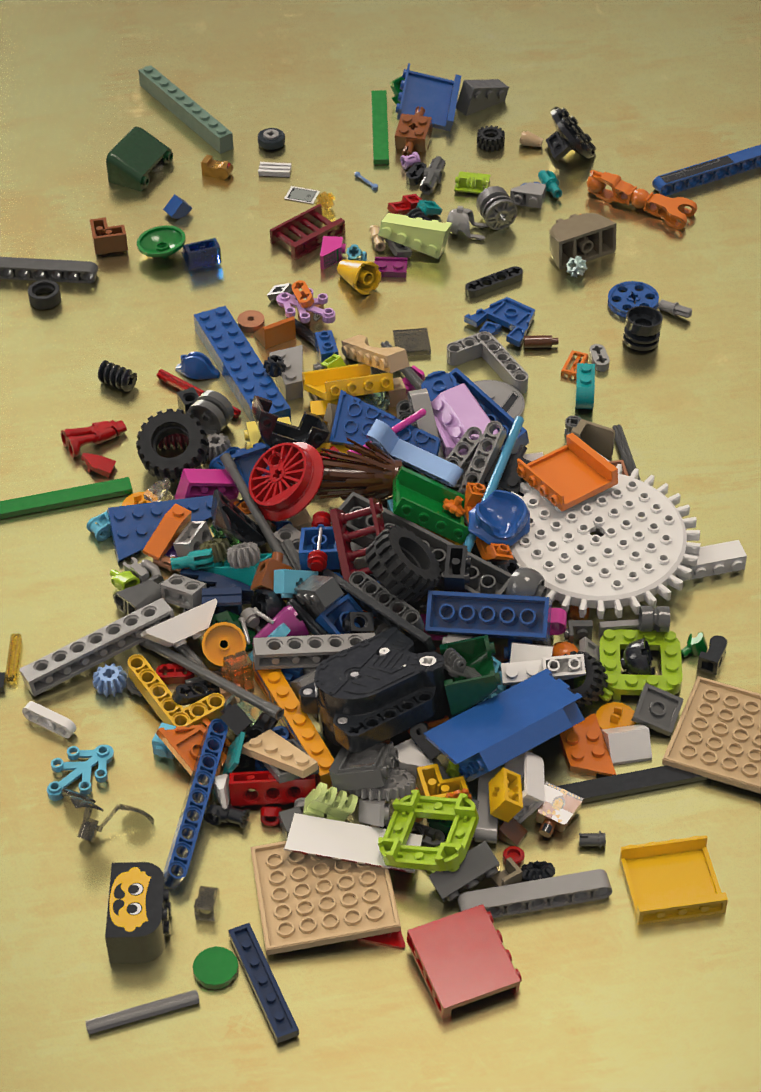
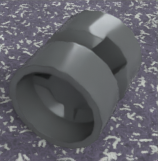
(654, 618)

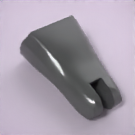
(139, 595)

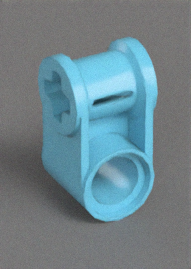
(102, 526)

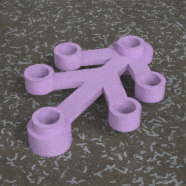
(285, 301)

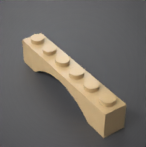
(385, 359)

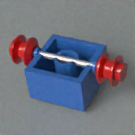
(318, 545)

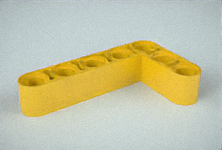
(156, 687)

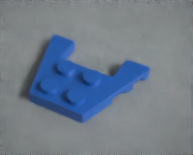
(508, 314)

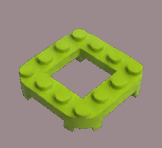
(632, 684)
(449, 854)

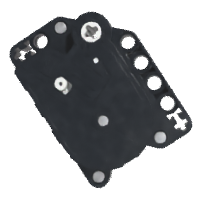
(376, 691)

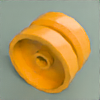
(222, 632)

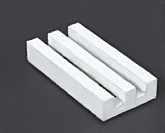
(274, 169)

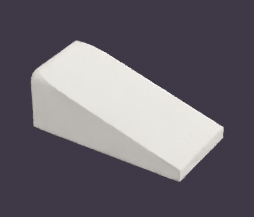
(221, 789)

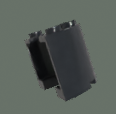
(273, 432)

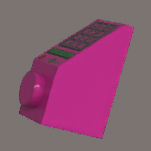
(331, 251)

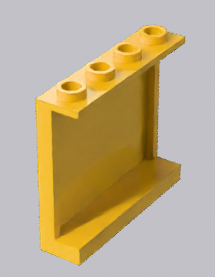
(352, 379)
(671, 880)

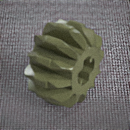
(219, 548)

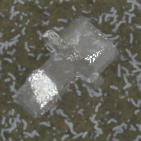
(159, 488)

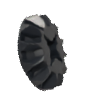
(537, 870)

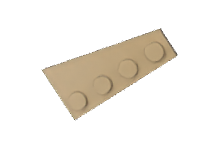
(280, 753)

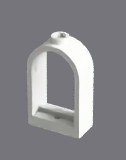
(534, 794)

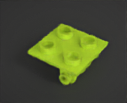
(471, 182)

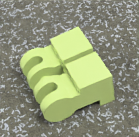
(324, 803)

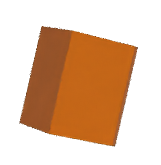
(276, 333)

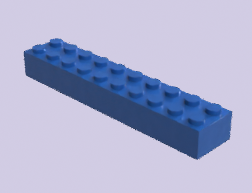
(238, 361)

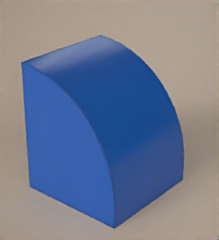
(177, 207)

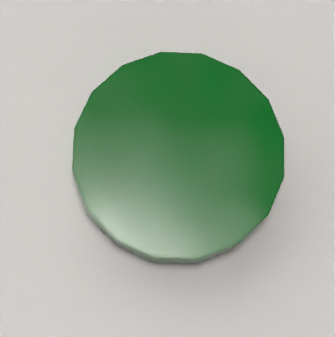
(215, 967)

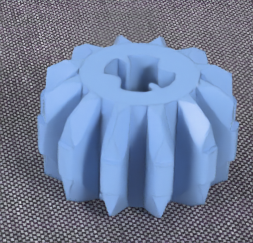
(109, 680)

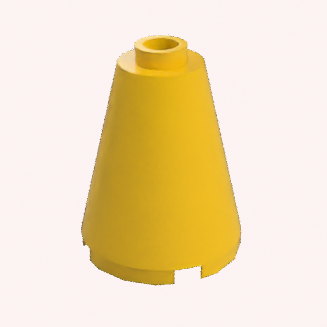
(361, 275)

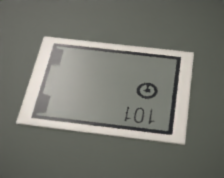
(302, 194)

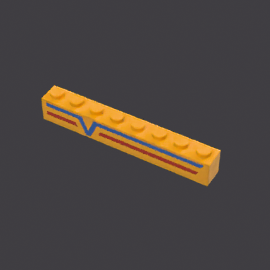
(299, 725)

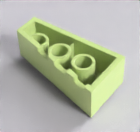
(418, 234)

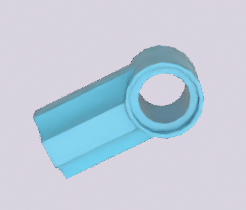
(356, 253)

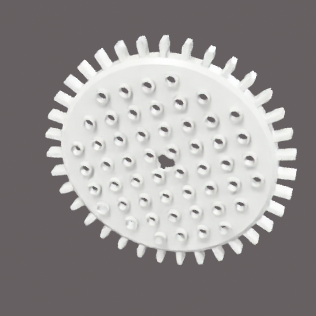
(647, 548)

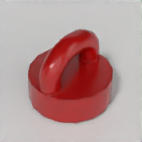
(272, 812)

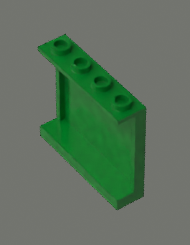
(422, 503)

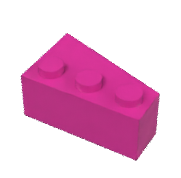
(204, 483)

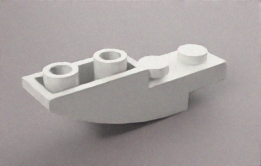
(562, 667)

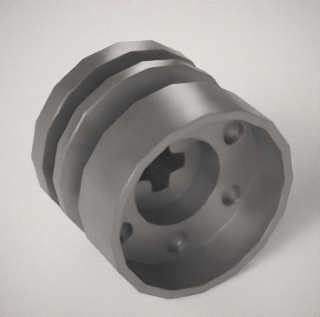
(496, 207)

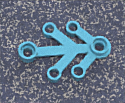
(100, 755)

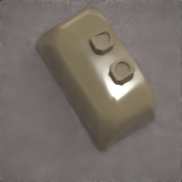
(582, 235)

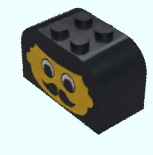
(137, 913)

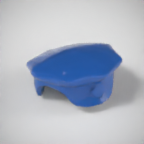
(500, 518)

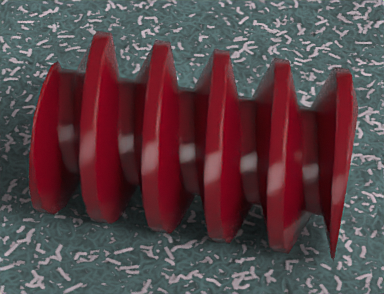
(175, 440)

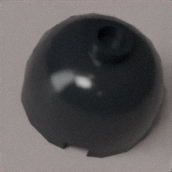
(268, 604)
(638, 658)

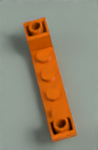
(493, 552)

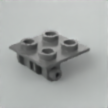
(456, 665)

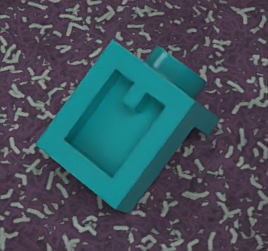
(429, 207)

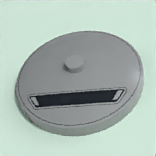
(504, 395)

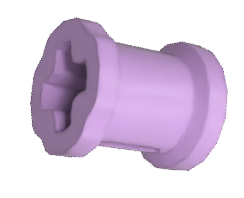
(407, 161)

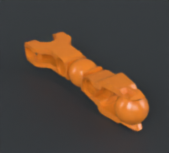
(656, 204)

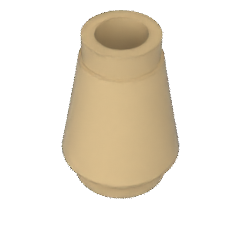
(530, 139)

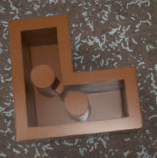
(107, 238)

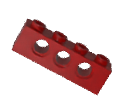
(262, 782)

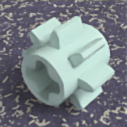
(576, 266)

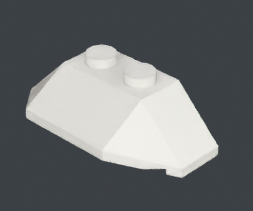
(183, 626)

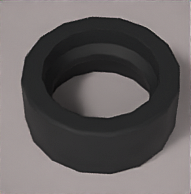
(44, 302)

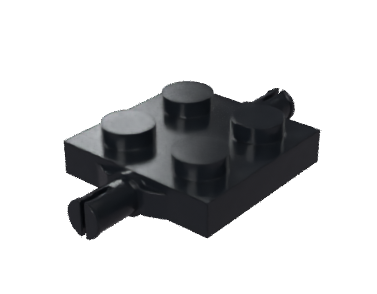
(510, 479)

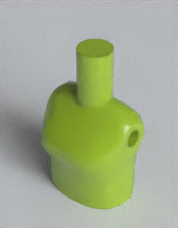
(124, 579)

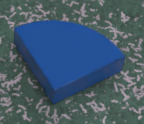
(491, 327)

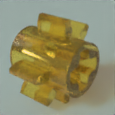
(325, 200)

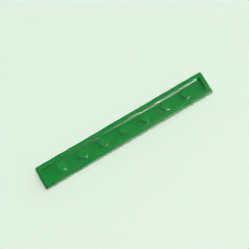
(380, 127)
(65, 497)

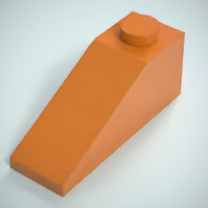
(167, 531)

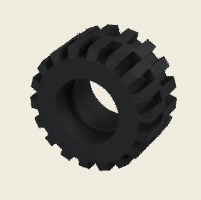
(593, 683)

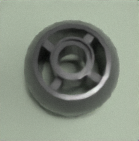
(526, 583)

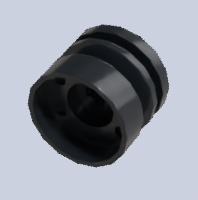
(642, 328)

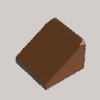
(512, 832)

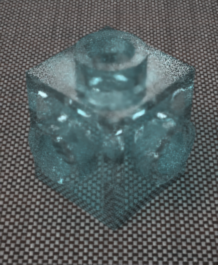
(380, 400)

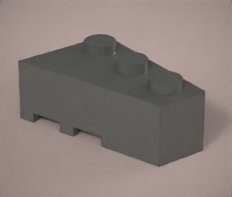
(480, 94)
(318, 593)

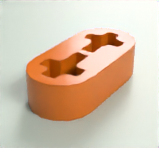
(301, 294)

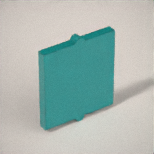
(233, 754)

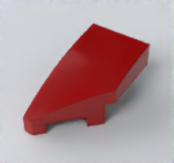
(98, 464)

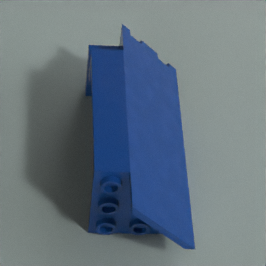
(507, 724)

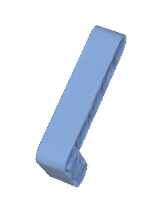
(413, 456)

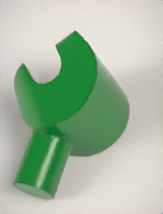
(695, 645)

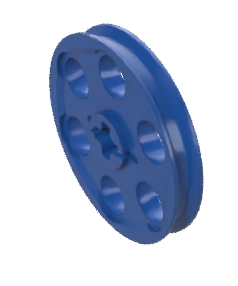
(626, 300)

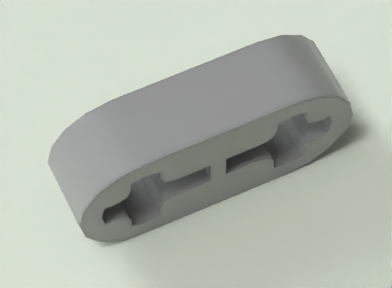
(601, 359)

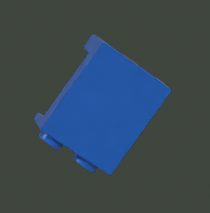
(247, 458)

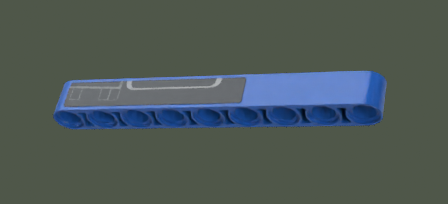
(708, 171)
(192, 809)

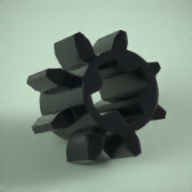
(274, 366)

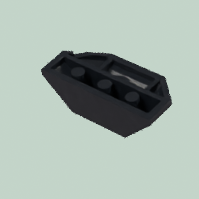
(234, 522)

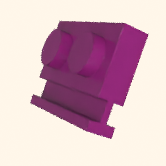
(392, 266)

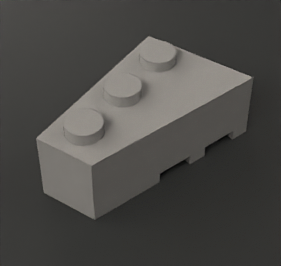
(291, 380)

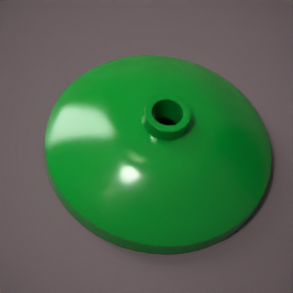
(161, 241)

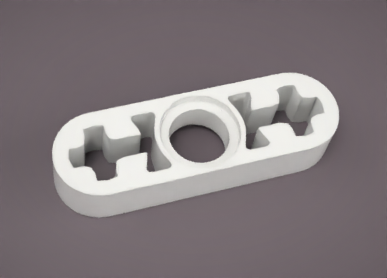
(49, 719)

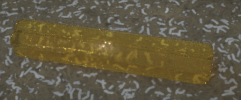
(13, 657)

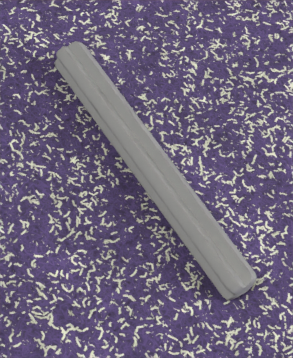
(142, 1011)

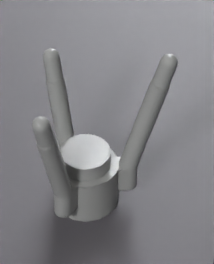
(251, 618)

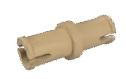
(377, 240)

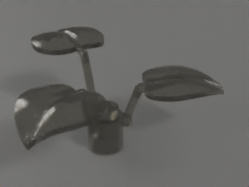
(90, 826)

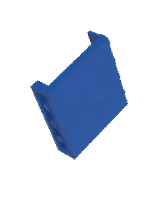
(432, 93)

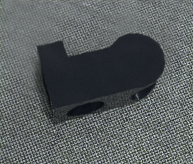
(712, 660)
(417, 734)

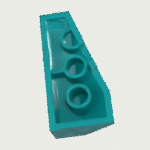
(243, 575)

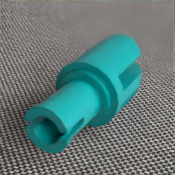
(551, 182)
(195, 560)

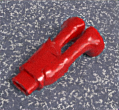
(97, 434)

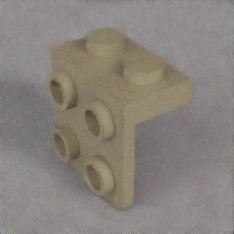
(596, 436)

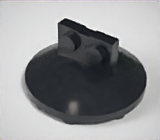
(568, 136)

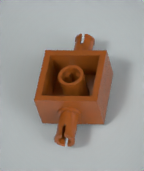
(413, 132)

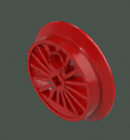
(279, 492)

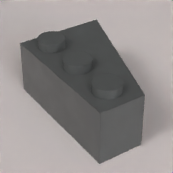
(477, 866)

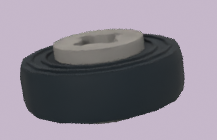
(271, 138)

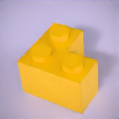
(431, 783)

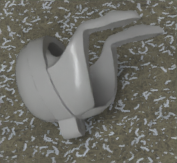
(460, 222)

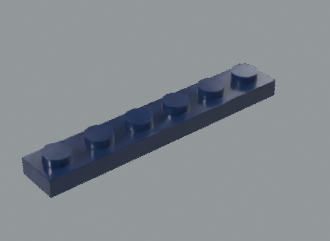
(263, 983)

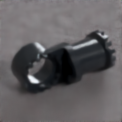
(226, 815)

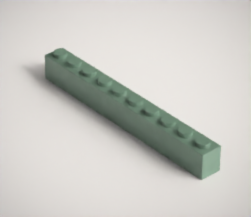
(186, 109)

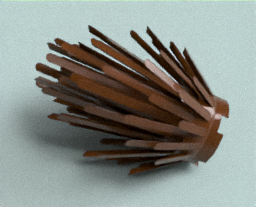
(362, 477)

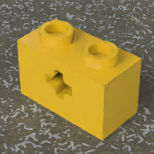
(505, 794)

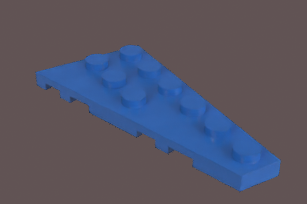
(356, 417)
(136, 523)

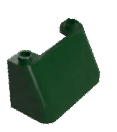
(134, 158)
(464, 692)

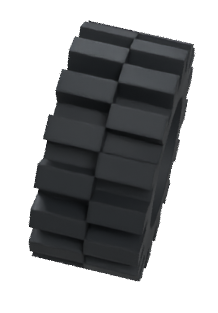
(490, 138)

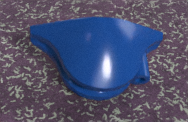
(197, 366)

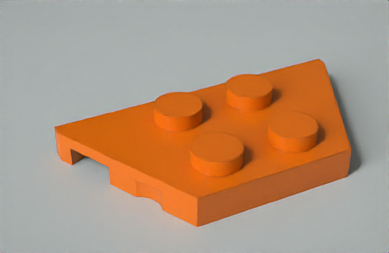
(185, 745)
(586, 748)

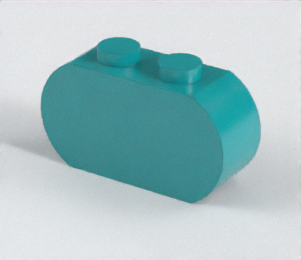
(585, 386)

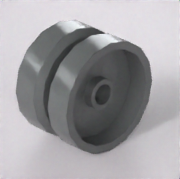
(212, 411)

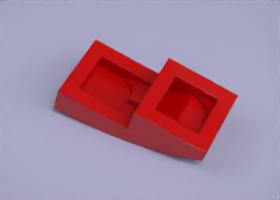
(405, 206)

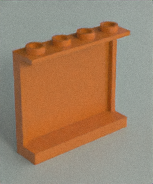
(569, 473)

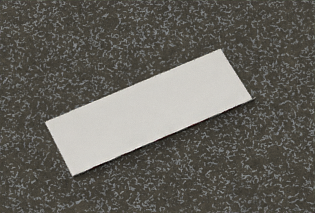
(340, 840)

